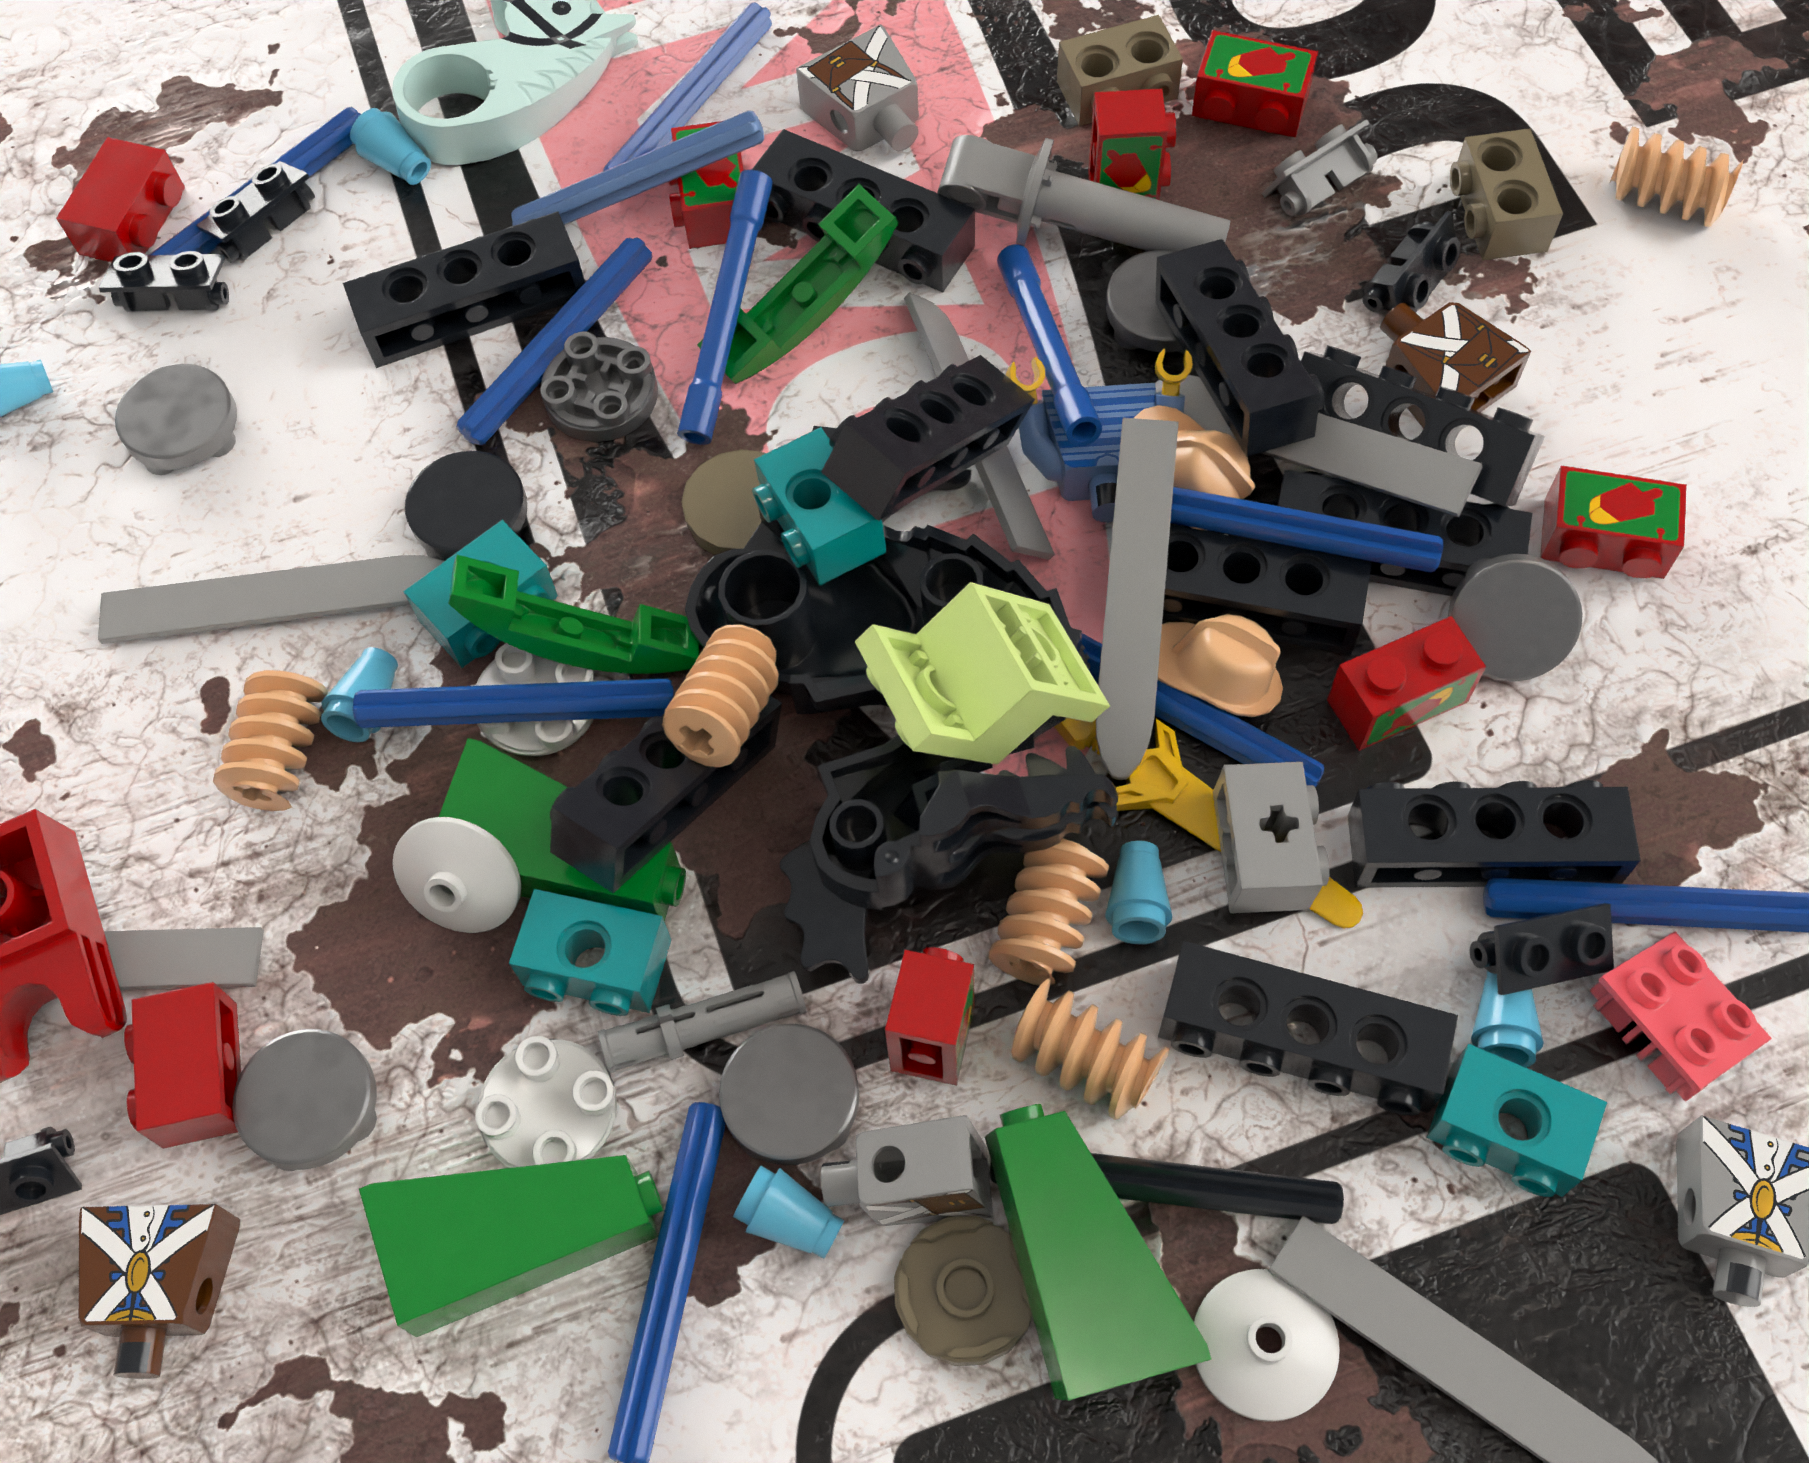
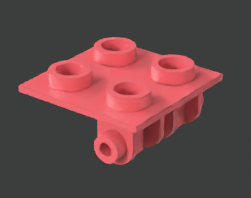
(1682, 1013)

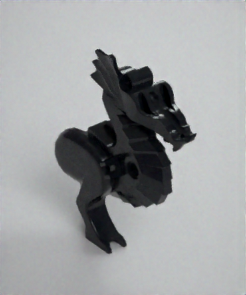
(889, 810)

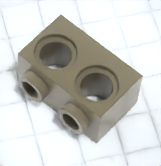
(1118, 59)
(1505, 194)

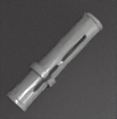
(701, 1022)

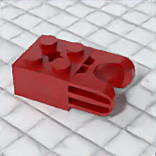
(49, 938)

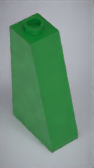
(515, 808)
(498, 1233)
(1086, 1270)

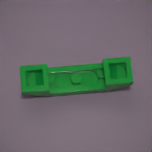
(814, 287)
(569, 634)

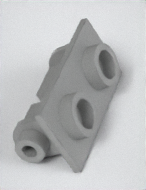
(1303, 178)

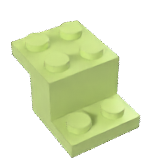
(980, 675)

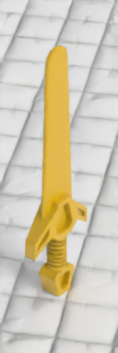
(1186, 800)

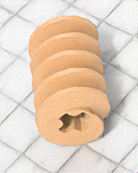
(1674, 177)
(722, 696)
(264, 739)
(1044, 909)
(1085, 1052)

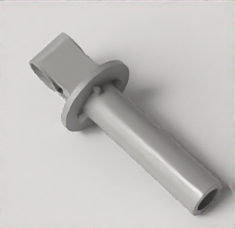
(1030, 190)

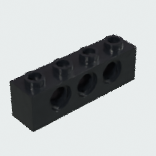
(813, 179)
(465, 289)
(1237, 347)
(925, 436)
(1507, 441)
(1482, 528)
(1323, 620)
(645, 800)
(1389, 854)
(1412, 1035)

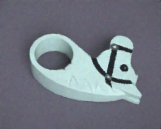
(526, 79)

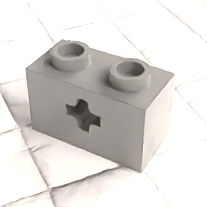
(1269, 837)

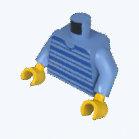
(1091, 469)

